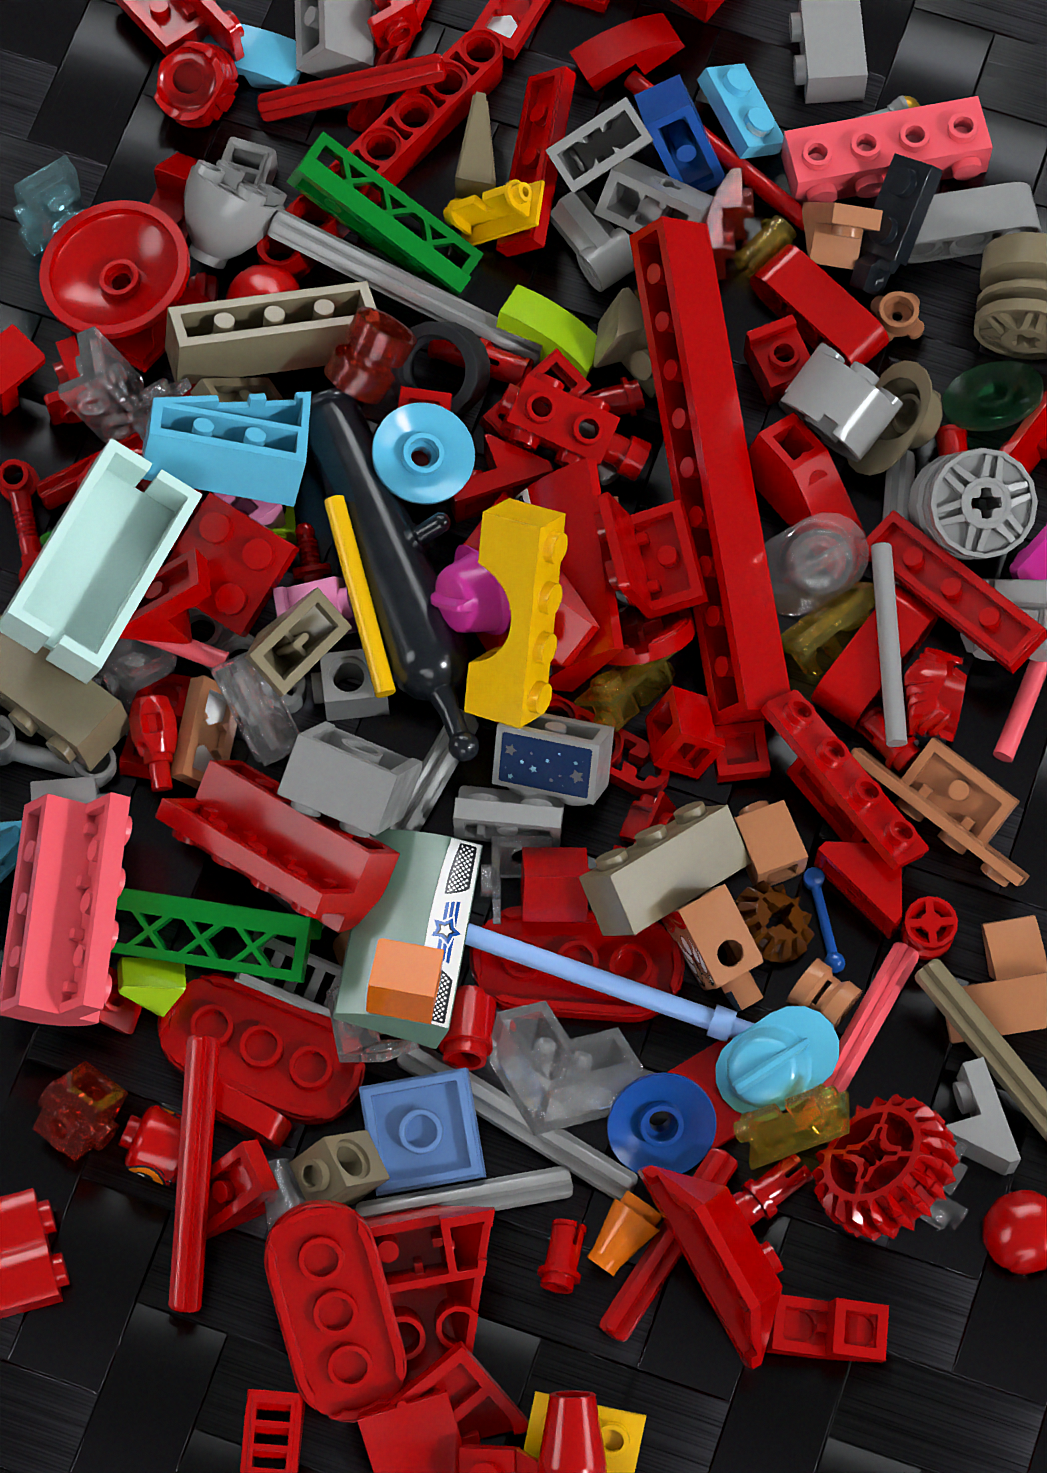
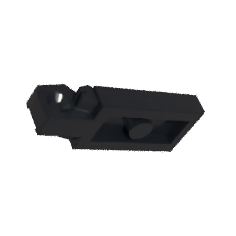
(904, 203)

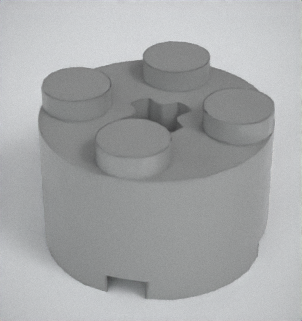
(840, 402)

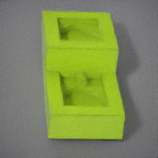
(549, 325)

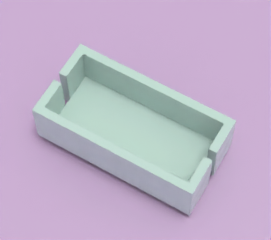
(98, 562)

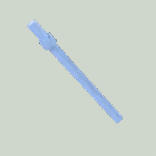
(719, 1021)

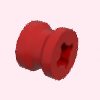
(931, 916)

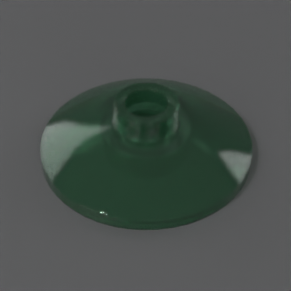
(993, 396)

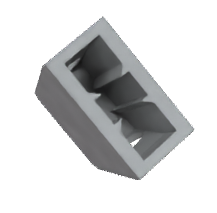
(599, 145)

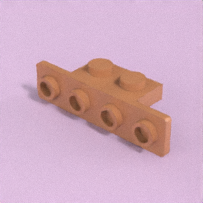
(956, 799)

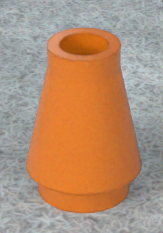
(624, 1232)

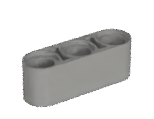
(971, 218)

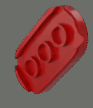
(646, 958)
(266, 1048)
(334, 1309)

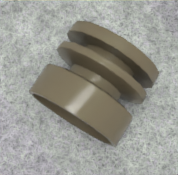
(1014, 296)

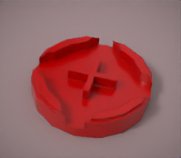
(654, 638)

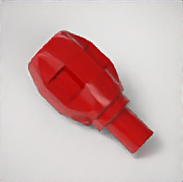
(154, 737)

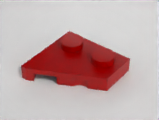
(475, 1397)

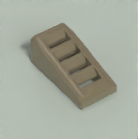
(476, 160)

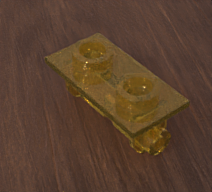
(613, 691)
(811, 1120)

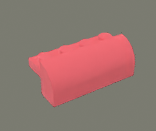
(64, 910)

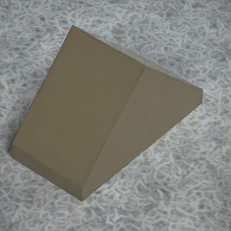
(296, 641)

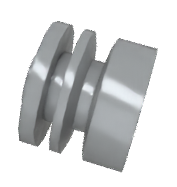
(943, 499)

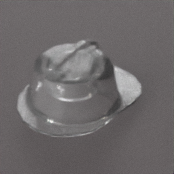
(815, 561)

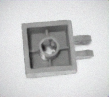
(348, 780)

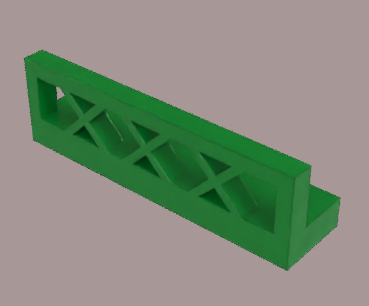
(378, 225)
(221, 916)

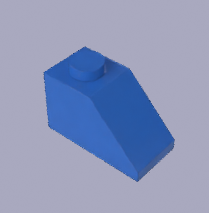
(679, 134)

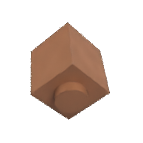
(771, 842)

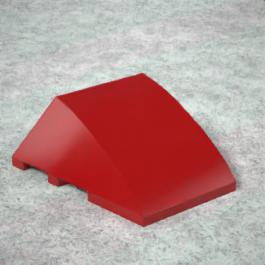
(434, 1276)

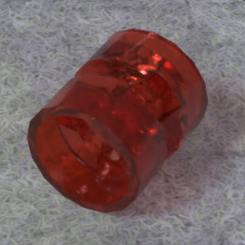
(373, 348)

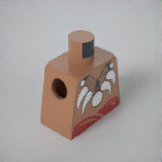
(704, 926)

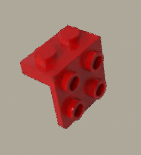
(651, 556)

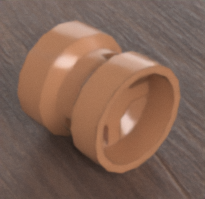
(834, 1002)

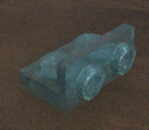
(46, 203)

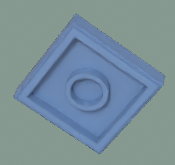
(424, 1130)

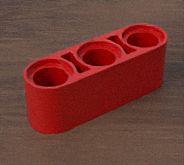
(820, 306)
(854, 679)

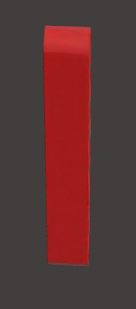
(403, 143)

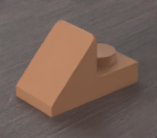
(836, 231)

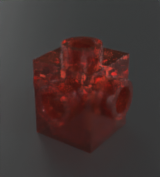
(80, 1111)

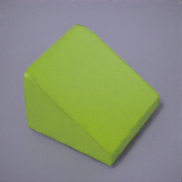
(151, 982)

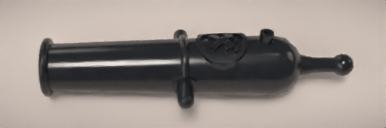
(421, 649)

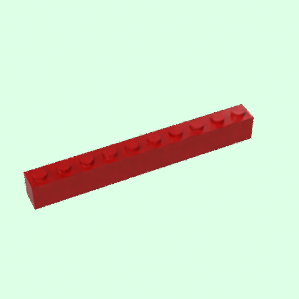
(710, 466)

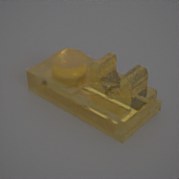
(819, 626)

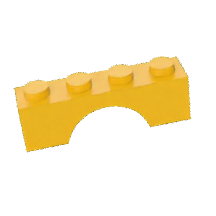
(524, 552)

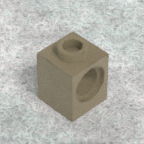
(340, 1168)

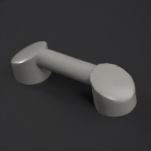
(43, 758)

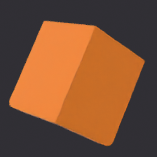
(404, 980)

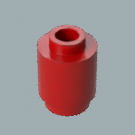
(470, 1029)

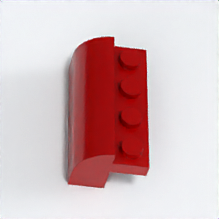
(280, 849)

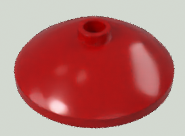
(109, 248)

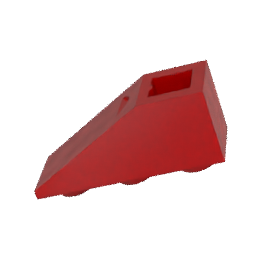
(797, 473)

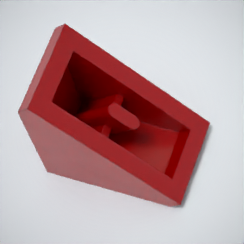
(865, 881)

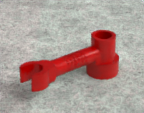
(21, 498)

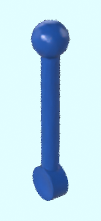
(814, 880)

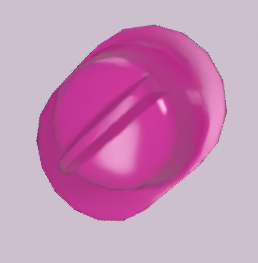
(471, 596)

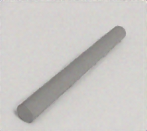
(889, 645)

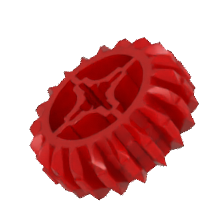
(873, 1176)

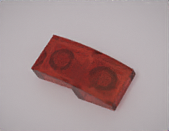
(727, 218)

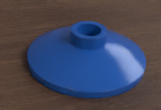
(672, 1145)

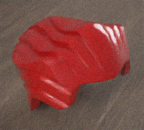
(196, 84)
(934, 695)

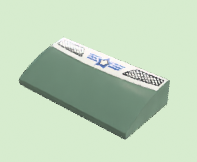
(424, 906)

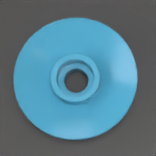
(433, 432)

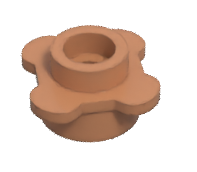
(898, 303)

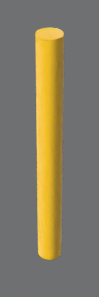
(359, 596)

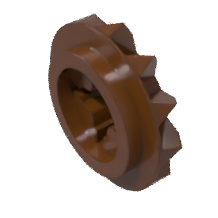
(788, 938)

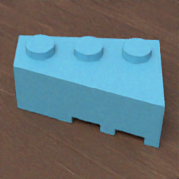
(231, 447)

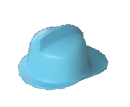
(777, 1059)

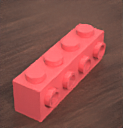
(855, 153)

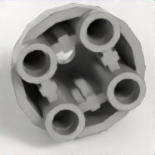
(226, 211)

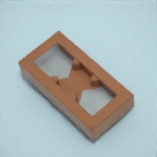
(204, 731)

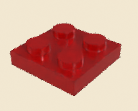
(242, 562)

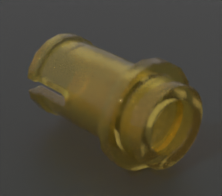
(772, 237)

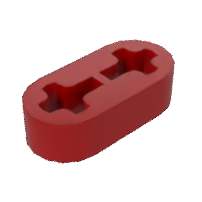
(250, 1117)

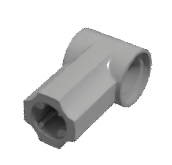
(600, 249)

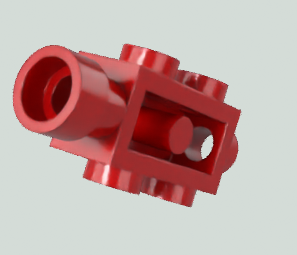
(561, 426)

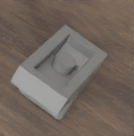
(987, 1130)

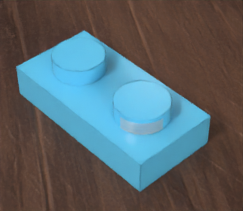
(741, 110)

